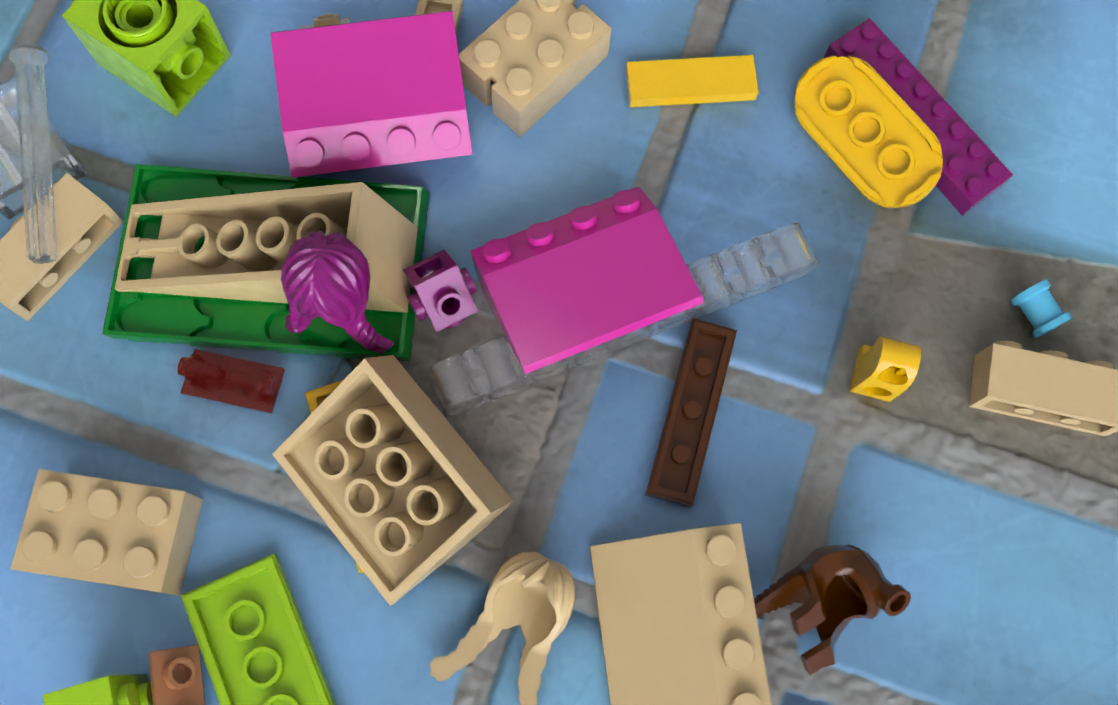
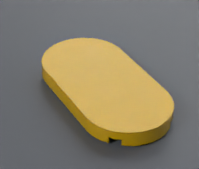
(868, 131)

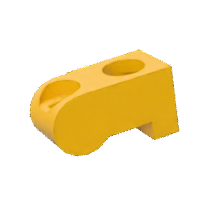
(885, 368)

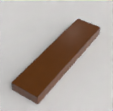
(691, 413)

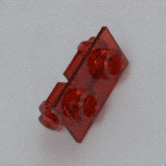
(230, 380)

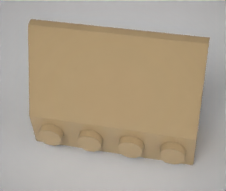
(391, 476)
(679, 619)

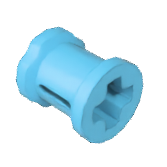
(1041, 309)

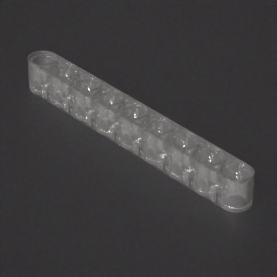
(722, 279)

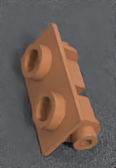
(176, 676)

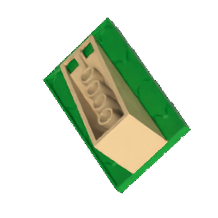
(210, 251)

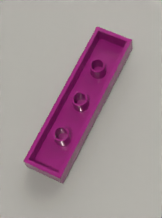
(969, 166)

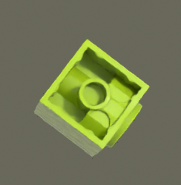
(152, 45)

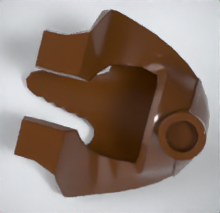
(834, 587)

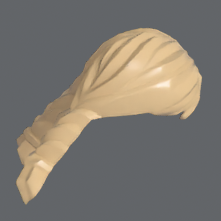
(524, 593)

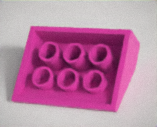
(371, 93)
(584, 278)

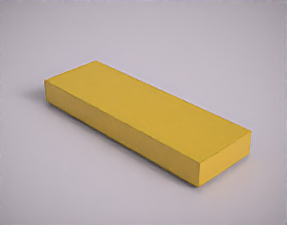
(691, 81)

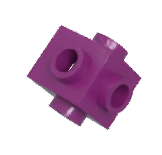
(441, 291)

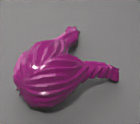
(332, 282)

